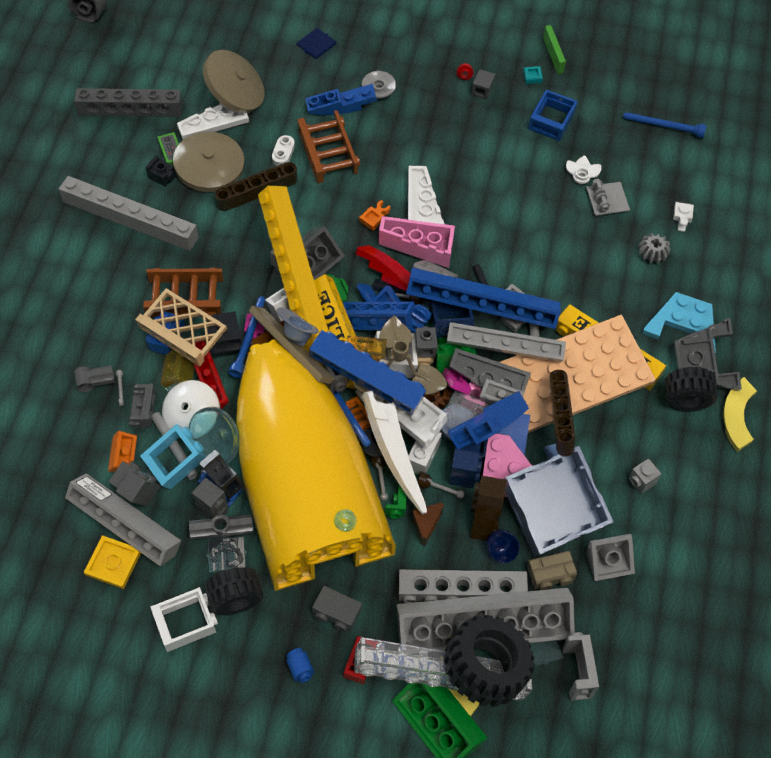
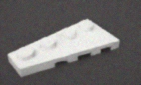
(211, 121)
(421, 198)

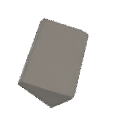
(494, 392)

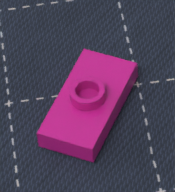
(456, 381)

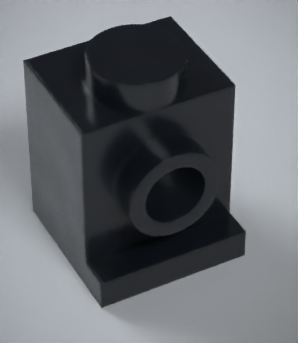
(160, 171)

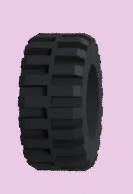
(472, 677)

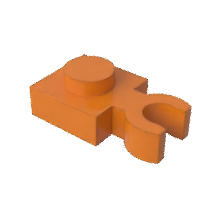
(372, 217)

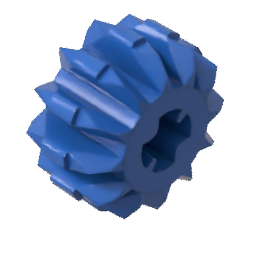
(420, 317)

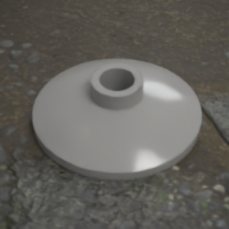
(383, 83)

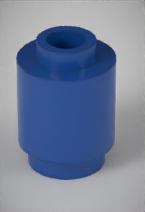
(300, 665)

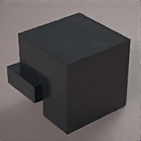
(231, 339)

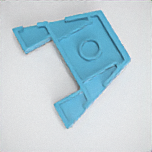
(683, 314)

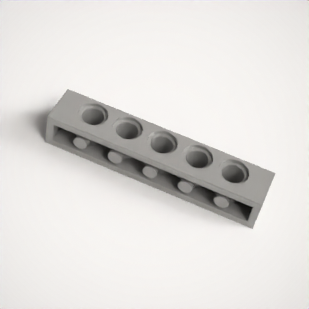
(451, 579)

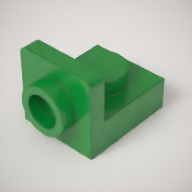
(398, 509)

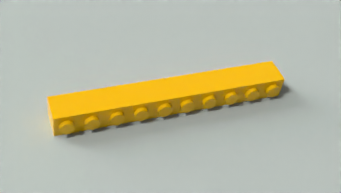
(292, 258)

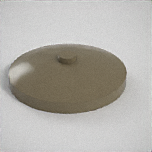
(233, 81)
(208, 161)

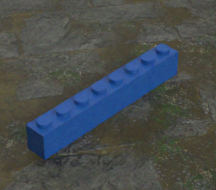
(483, 298)

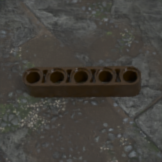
(249, 188)
(562, 413)

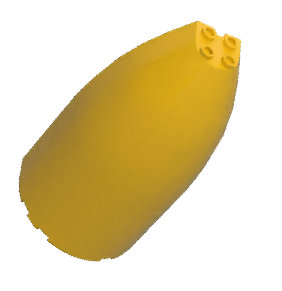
(302, 470)

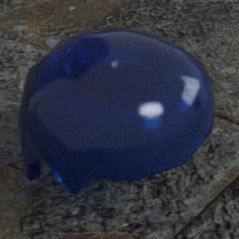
(503, 546)

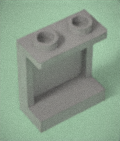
(588, 683)

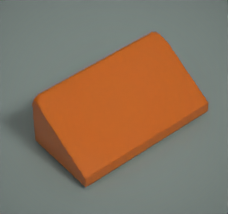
(122, 449)

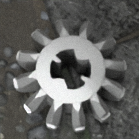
(654, 248)

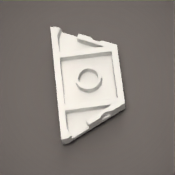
(424, 423)

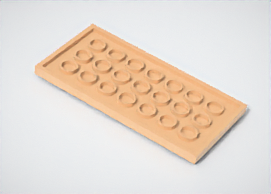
(599, 366)

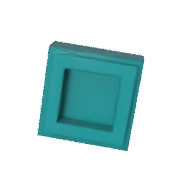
(533, 75)

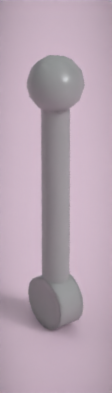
(119, 374)

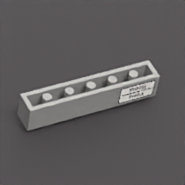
(123, 519)

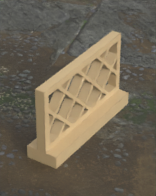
(168, 336)

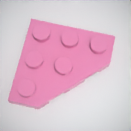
(503, 457)

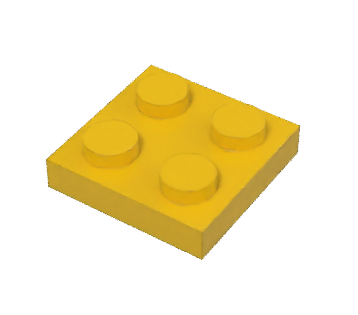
(112, 562)

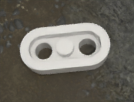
(284, 147)

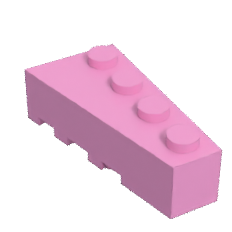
(418, 238)

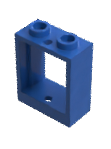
(549, 127)

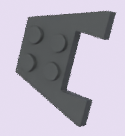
(699, 351)

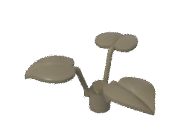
(398, 340)

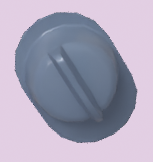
(295, 327)

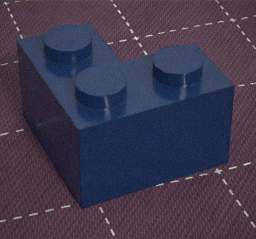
(466, 466)

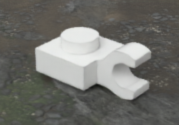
(683, 214)

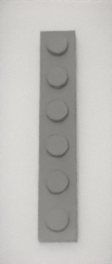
(506, 342)

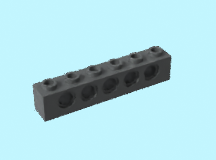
(128, 102)

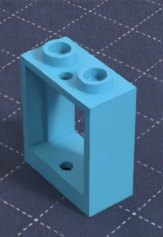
(171, 479)

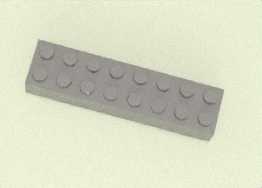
(538, 614)

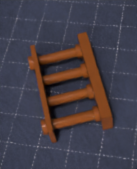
(315, 156)
(193, 276)

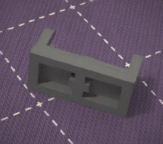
(142, 406)

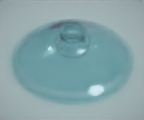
(215, 431)

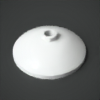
(191, 392)

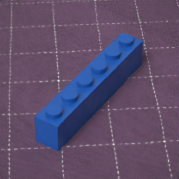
(367, 372)

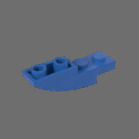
(343, 102)
(490, 422)

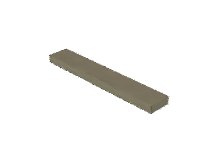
(294, 349)

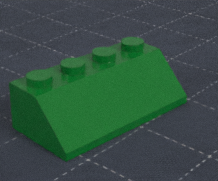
(439, 720)

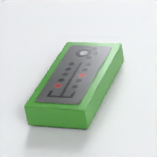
(168, 145)

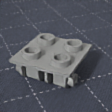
(607, 197)

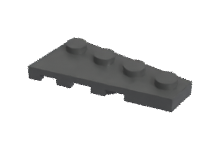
(479, 369)

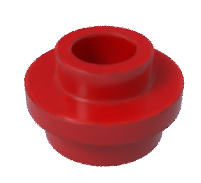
(465, 68)

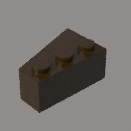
(487, 506)

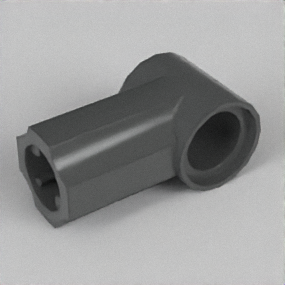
(88, 378)

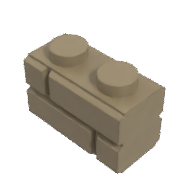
(552, 570)

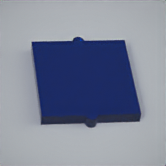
(316, 43)

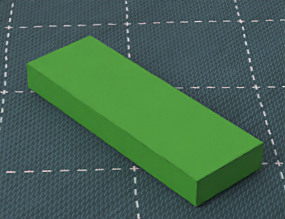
(554, 49)

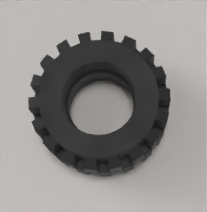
(691, 389)
(233, 591)

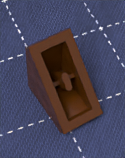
(427, 522)

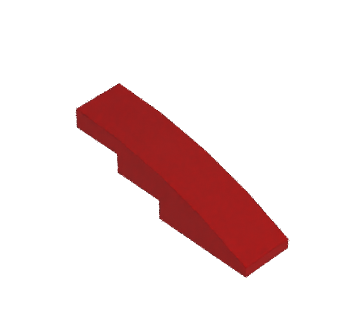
(391, 270)

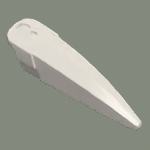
(388, 435)

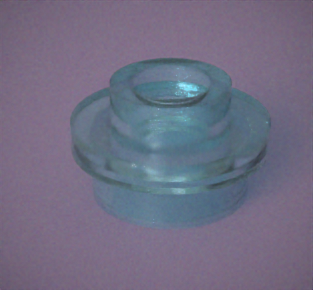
(348, 515)

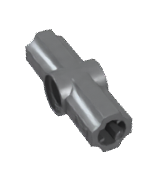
(208, 527)

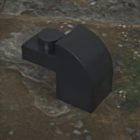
(221, 474)

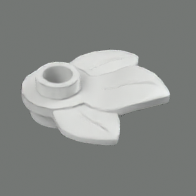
(583, 170)

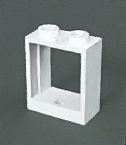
(179, 602)

